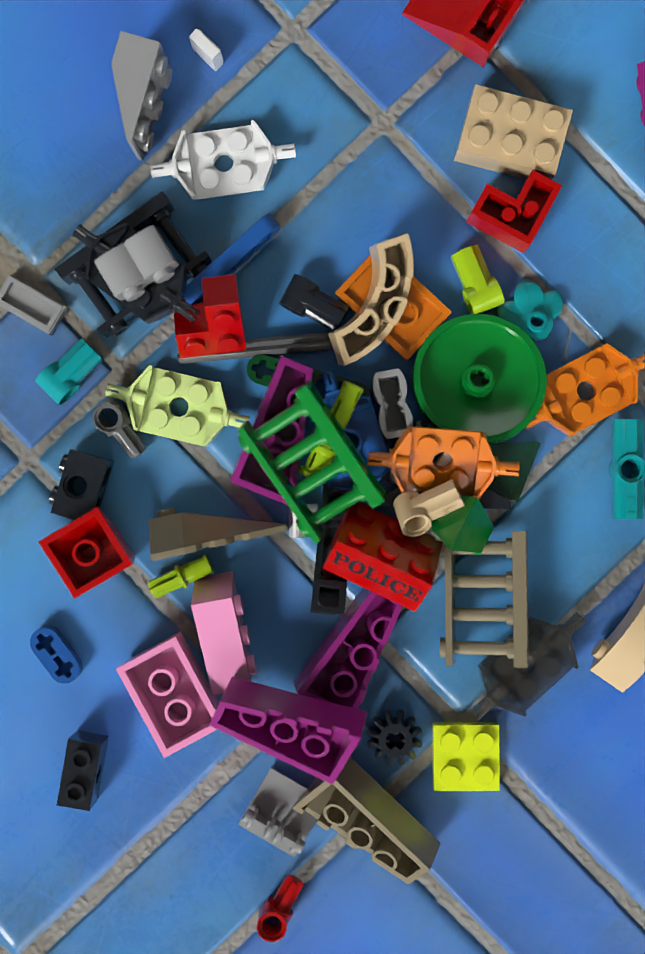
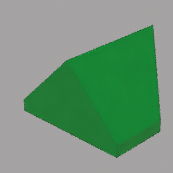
(464, 528)

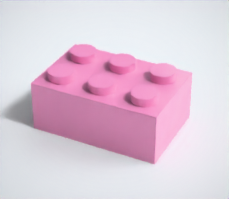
(170, 693)

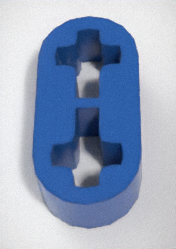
(62, 649)

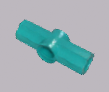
(627, 492)

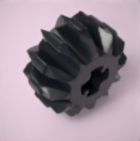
(393, 748)

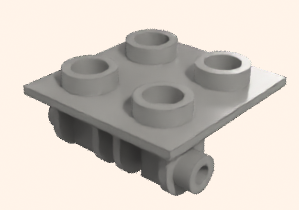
(272, 814)

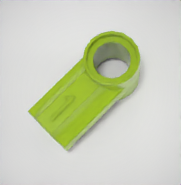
(479, 289)

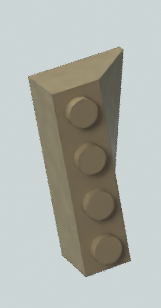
(371, 822)

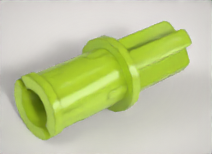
(180, 576)

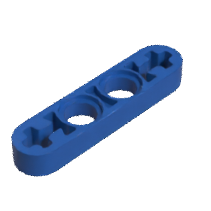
(234, 256)

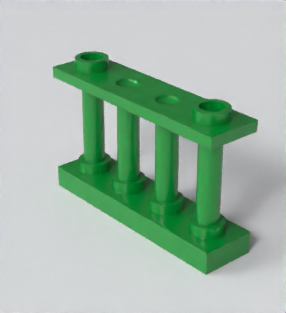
(327, 432)

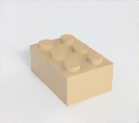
(512, 134)

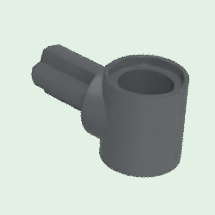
(121, 429)

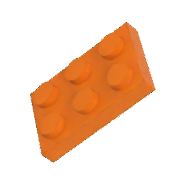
(420, 317)

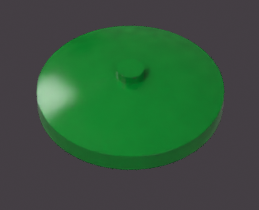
(479, 377)

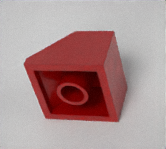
(87, 551)

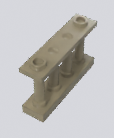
(514, 614)

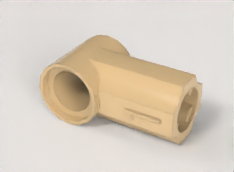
(418, 510)

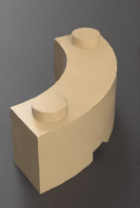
(384, 302)
(622, 655)

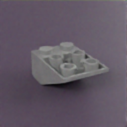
(139, 78)

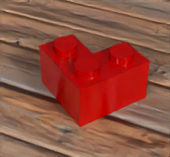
(514, 219)
(219, 324)

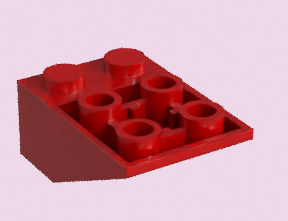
(466, 25)

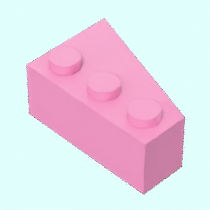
(221, 630)

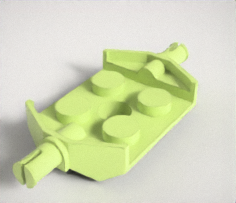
(151, 400)

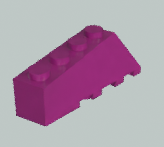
(350, 652)

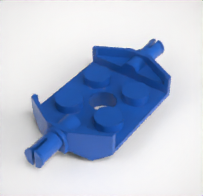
(361, 423)

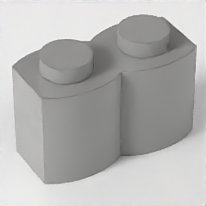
(137, 264)
(389, 394)

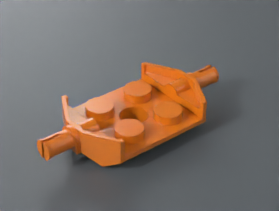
(614, 386)
(470, 468)

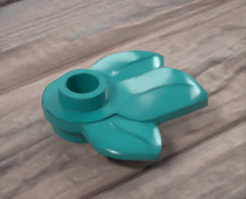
(532, 304)

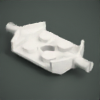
(196, 158)

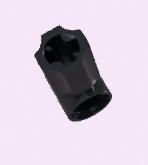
(306, 299)

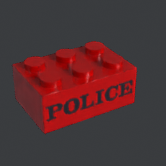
(383, 559)

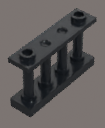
(155, 213)

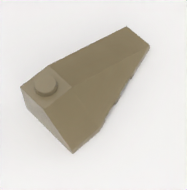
(188, 532)

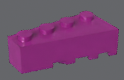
(277, 398)
(290, 726)

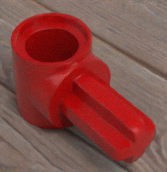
(279, 907)

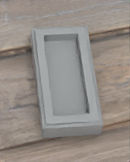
(31, 304)

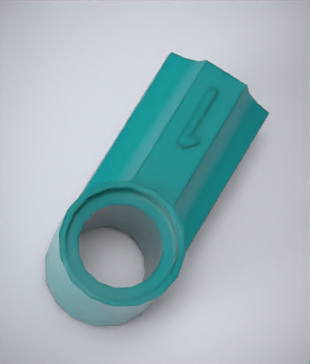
(63, 377)

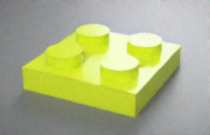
(465, 756)

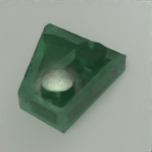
(524, 453)

